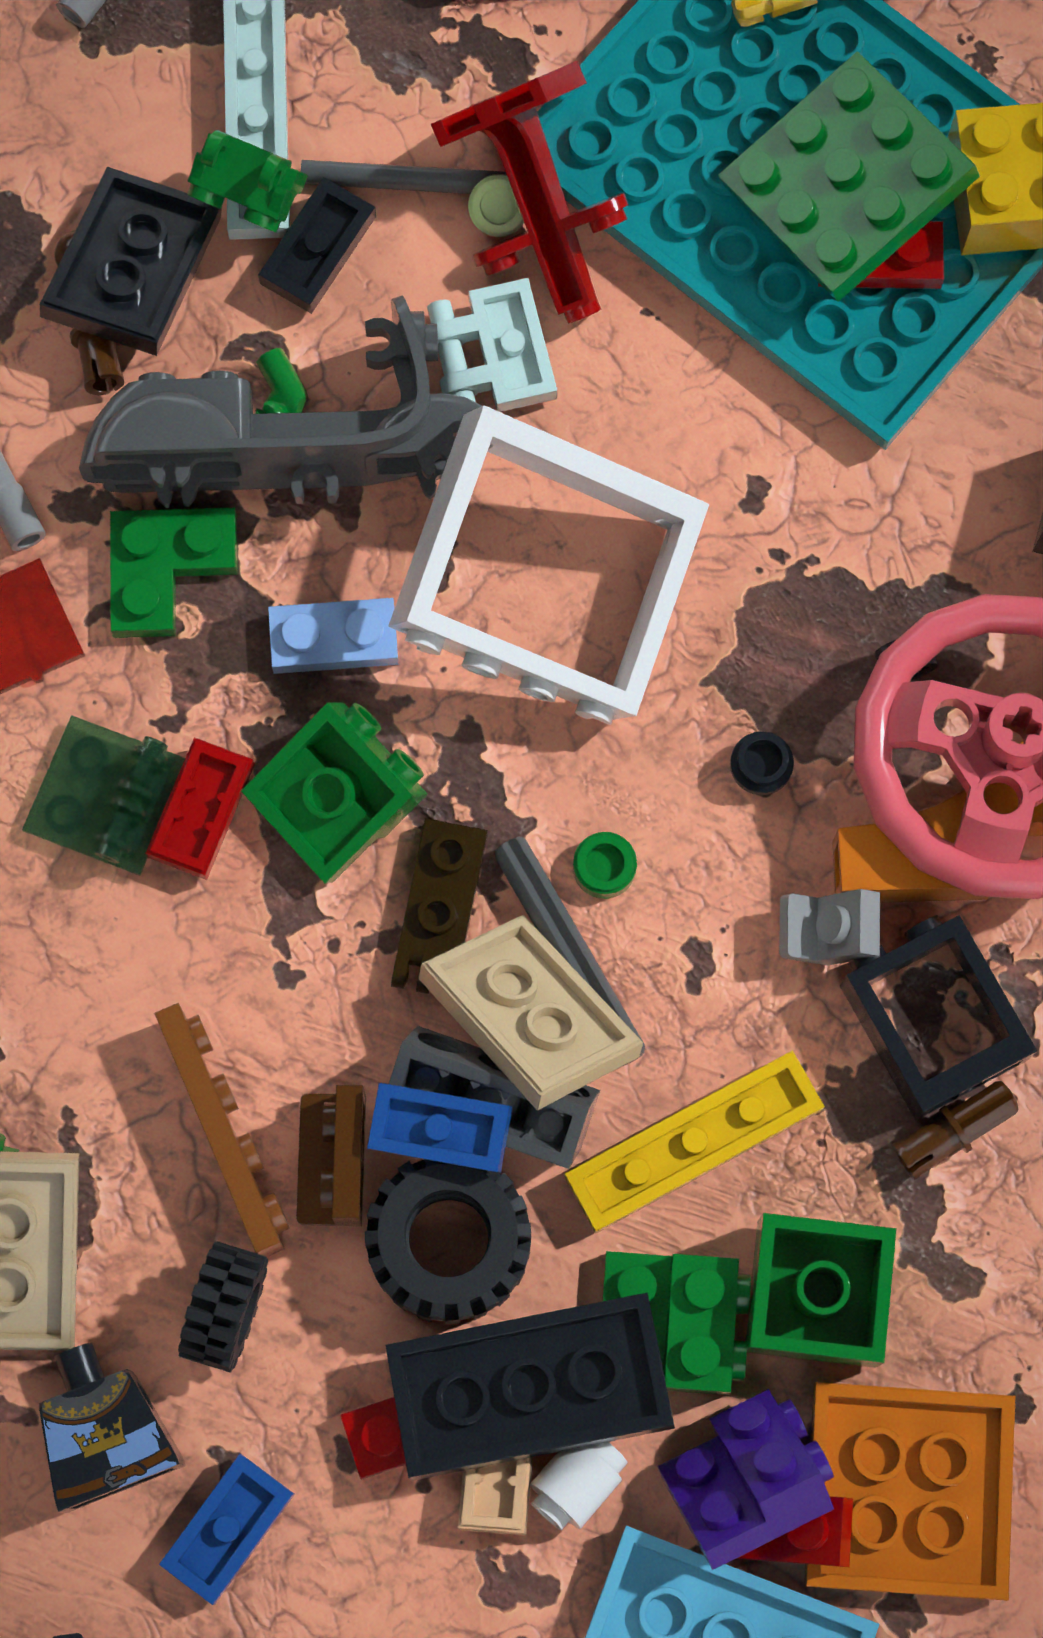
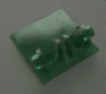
(104, 794)

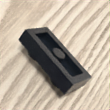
(317, 245)

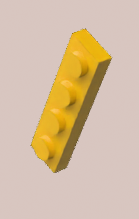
(694, 1141)

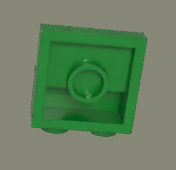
(336, 789)
(692, 1314)

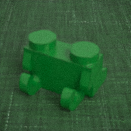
(246, 176)

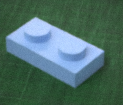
(332, 635)

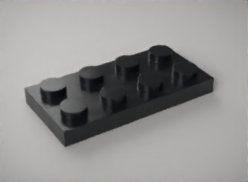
(529, 1386)

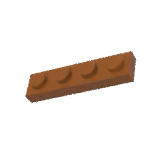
(234, 1154)

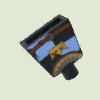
(101, 1433)

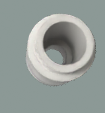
(577, 1483)

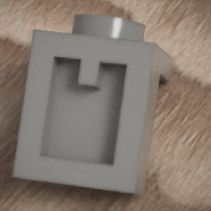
(830, 927)

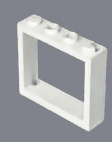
(545, 454)

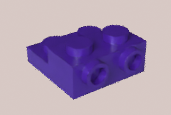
(749, 1479)

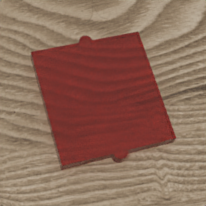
(32, 628)

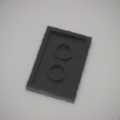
(130, 261)

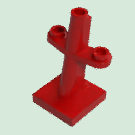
(516, 132)

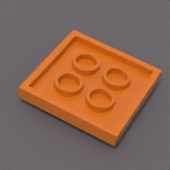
(925, 1488)

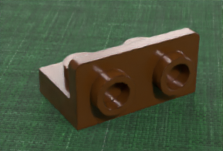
(331, 1157)

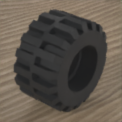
(457, 1296)

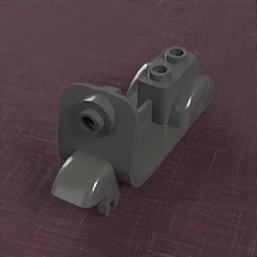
(205, 438)

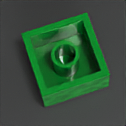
(820, 1290)

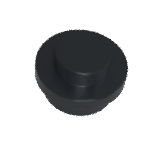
(761, 763)

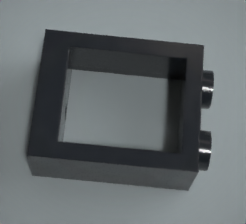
(927, 1096)

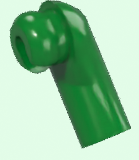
(287, 390)

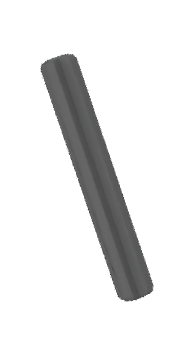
(553, 919)

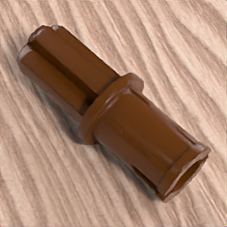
(956, 1129)

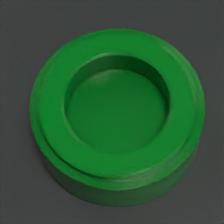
(604, 865)

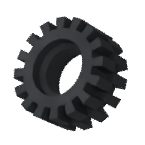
(223, 1306)

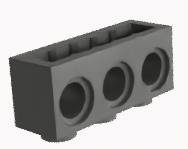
(463, 1070)

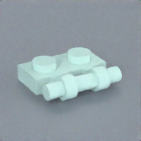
(510, 342)

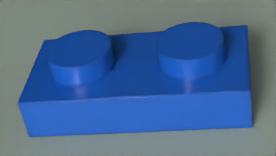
(440, 1127)
(226, 1529)

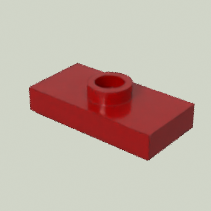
(200, 808)

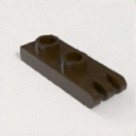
(439, 895)

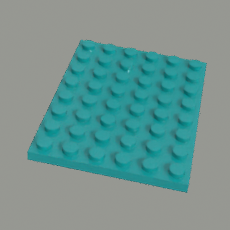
(689, 92)

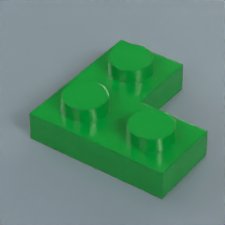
(153, 550)

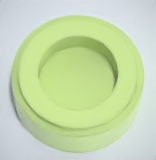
(495, 207)

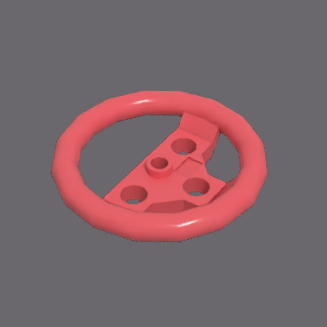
(901, 715)

